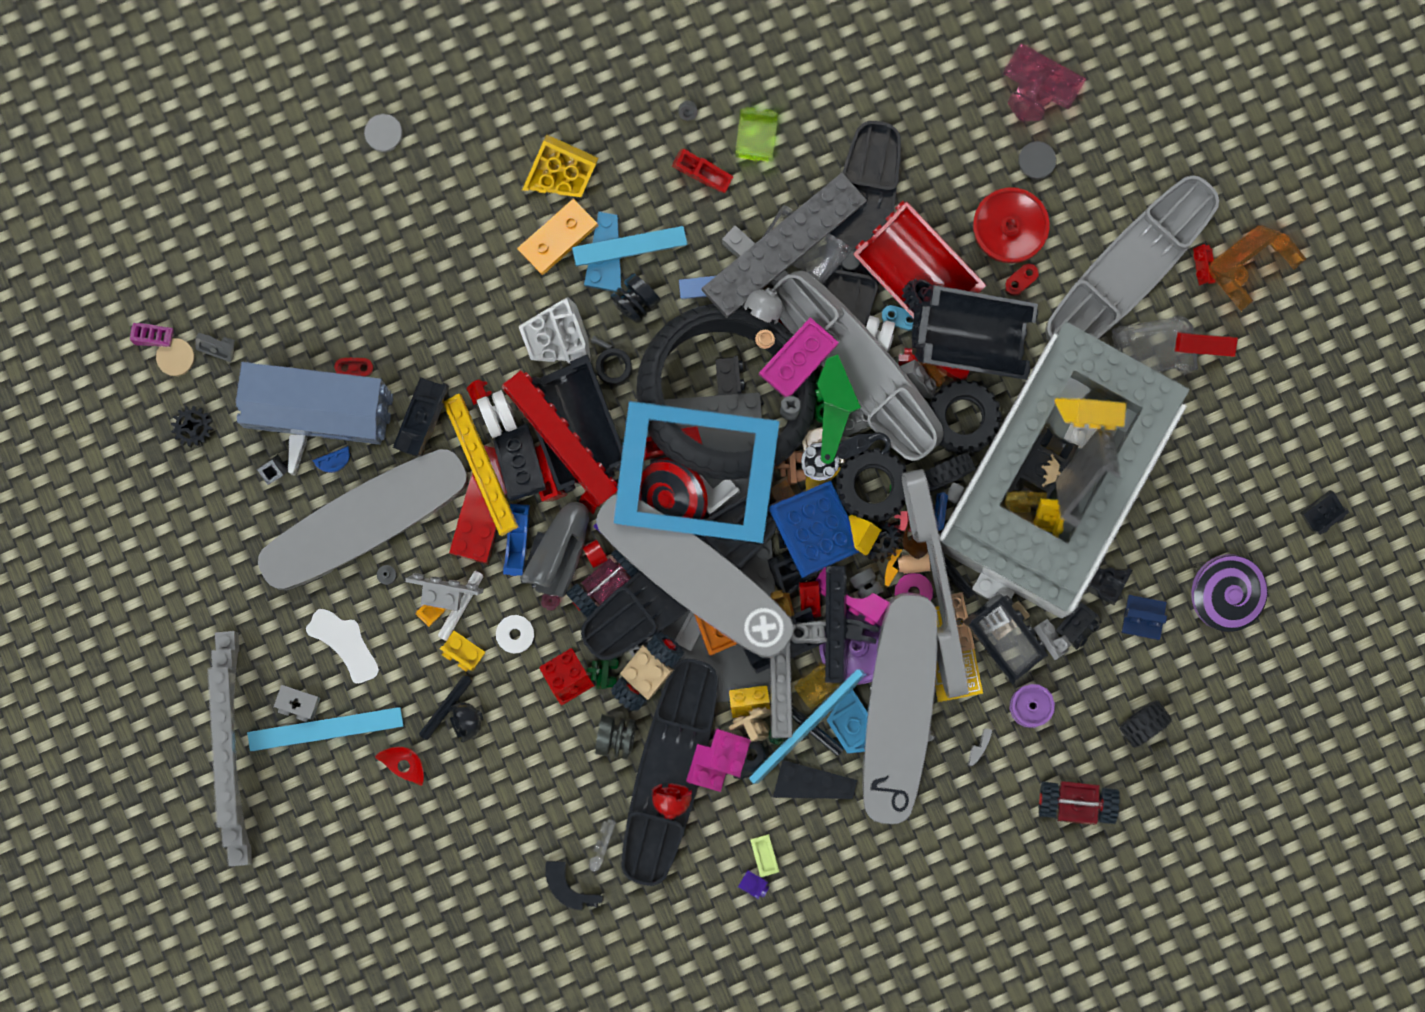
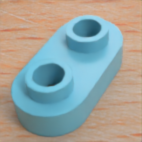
(899, 318)

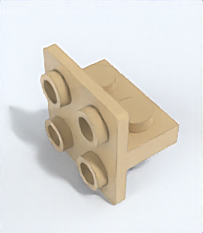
(754, 725)

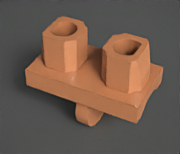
(793, 475)

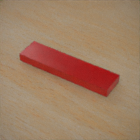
(1206, 344)

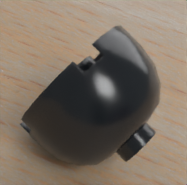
(465, 720)

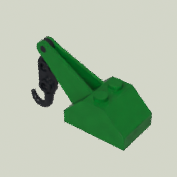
(840, 401)

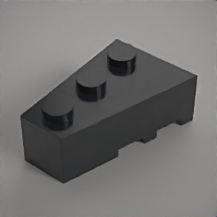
(786, 573)

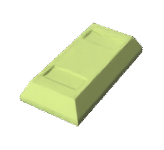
(764, 855)

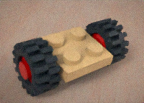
(647, 671)

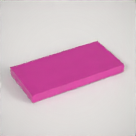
(798, 358)

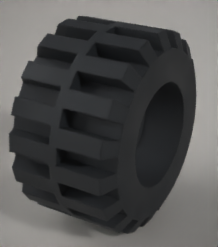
(1145, 723)

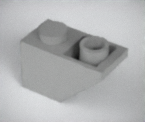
(920, 379)

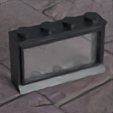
(1006, 637)

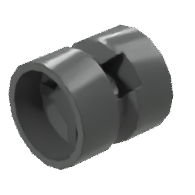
(864, 578)

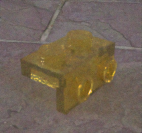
(814, 689)

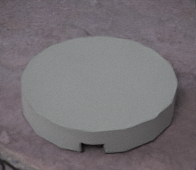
(383, 133)

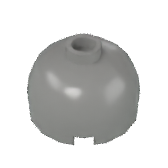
(765, 305)

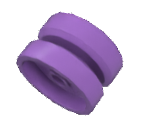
(1043, 706)

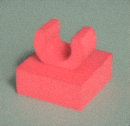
(903, 521)

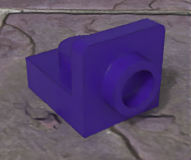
(753, 885)

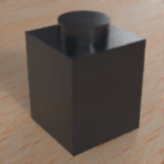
(272, 469)

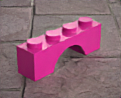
(871, 607)

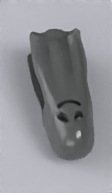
(559, 552)

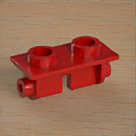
(1203, 255)

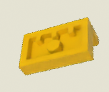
(462, 651)
(748, 699)

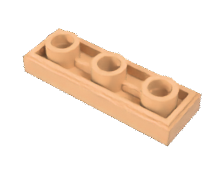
(964, 631)

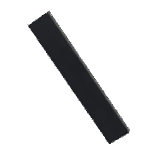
(835, 624)

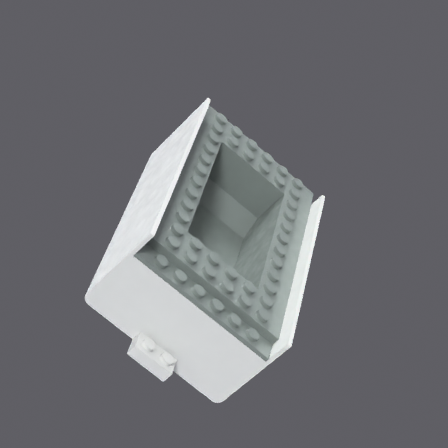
(1006, 544)

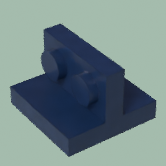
(1144, 617)

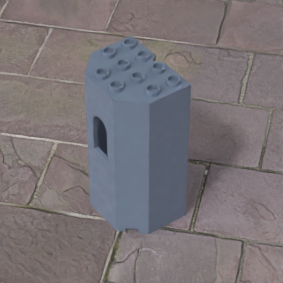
(313, 403)

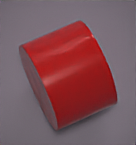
(595, 554)

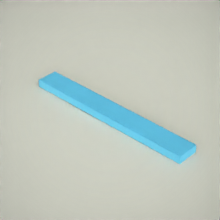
(807, 726)
(325, 729)

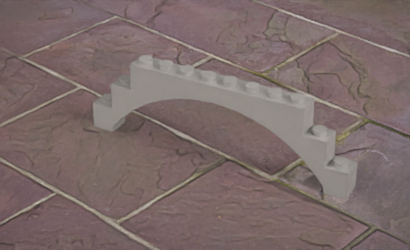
(227, 793)

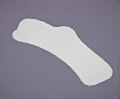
(346, 641)

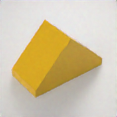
(863, 534)

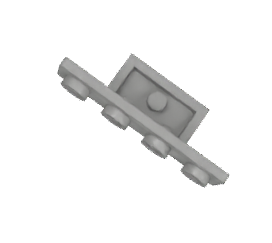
(442, 593)

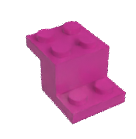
(723, 758)

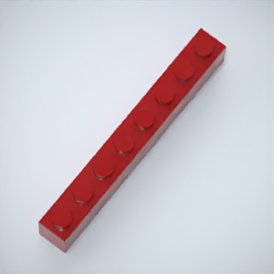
(559, 438)

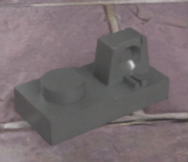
(221, 349)

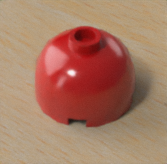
(671, 800)

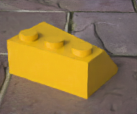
(560, 169)
(1092, 413)

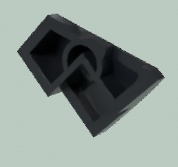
(1108, 583)

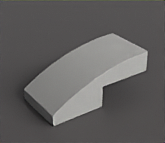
(976, 752)

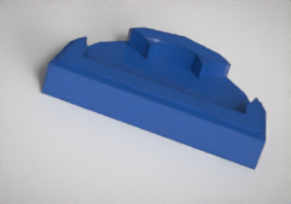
(333, 461)

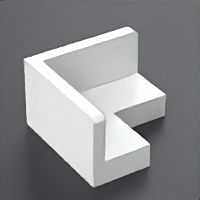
(719, 495)

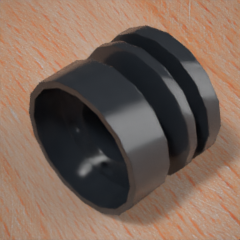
(635, 298)

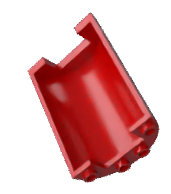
(913, 250)

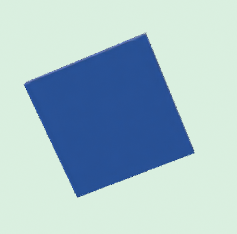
(815, 528)

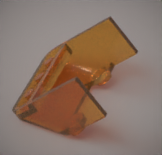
(1229, 267)

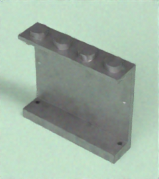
(1082, 473)

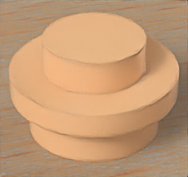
(765, 339)

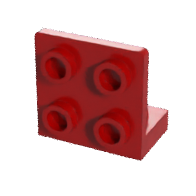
(566, 676)

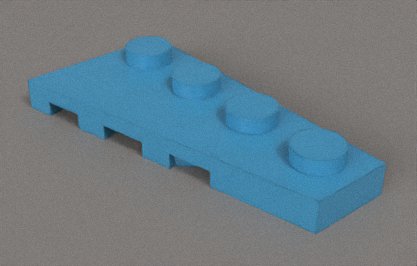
(605, 274)

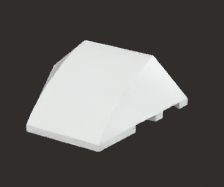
(556, 334)

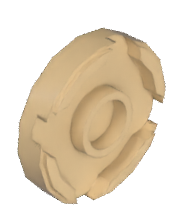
(175, 359)

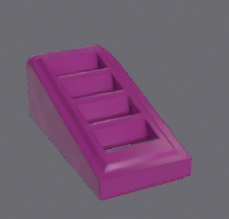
(140, 330)

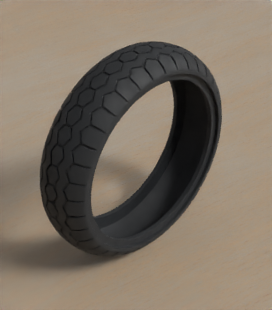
(671, 438)

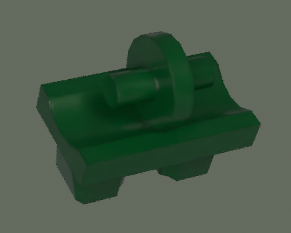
(600, 673)

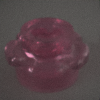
(550, 606)

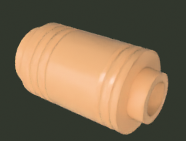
(909, 564)

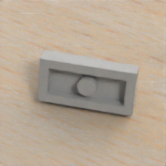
(1055, 645)

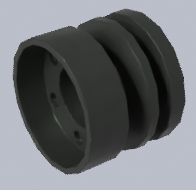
(614, 736)

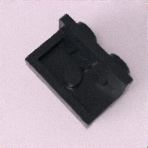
(1324, 513)

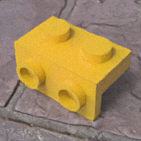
(1049, 517)

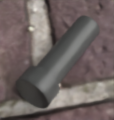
(601, 343)

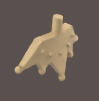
(1051, 470)

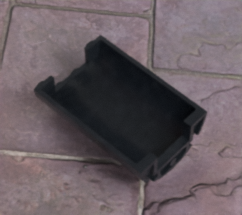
(972, 331)
(582, 404)

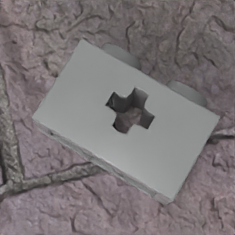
(308, 702)

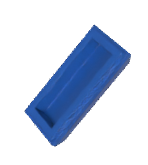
(940, 510)

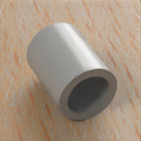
(955, 493)

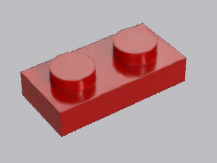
(810, 597)

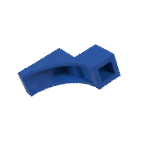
(517, 541)

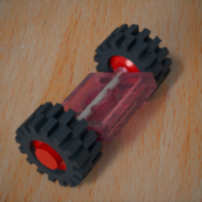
(601, 583)

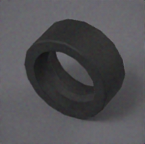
(614, 352)

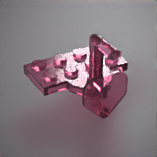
(1042, 80)

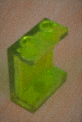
(756, 134)

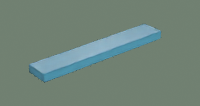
(629, 246)

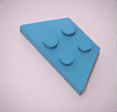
(849, 723)

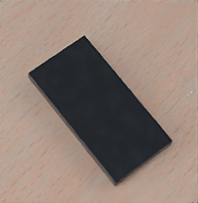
(519, 463)

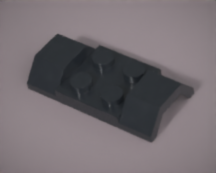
(421, 417)
(1031, 473)
(761, 664)

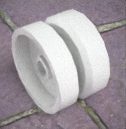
(884, 336)
(495, 414)

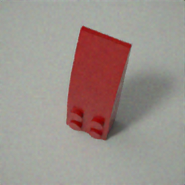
(475, 527)

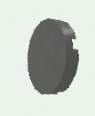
(1037, 160)

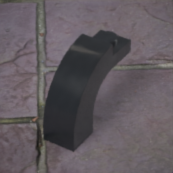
(558, 885)

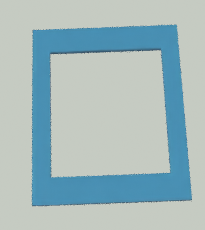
(759, 482)

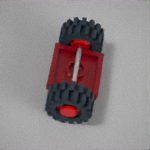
(1078, 803)

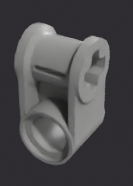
(810, 632)

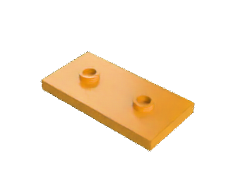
(557, 237)

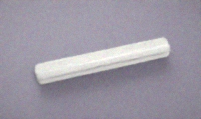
(454, 616)

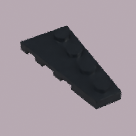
(807, 782)

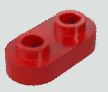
(1021, 279)
(354, 366)

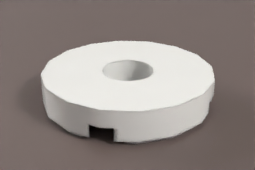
(503, 634)

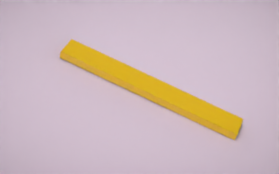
(480, 464)

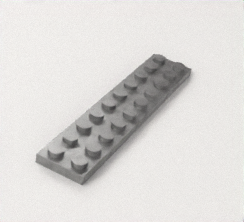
(784, 245)

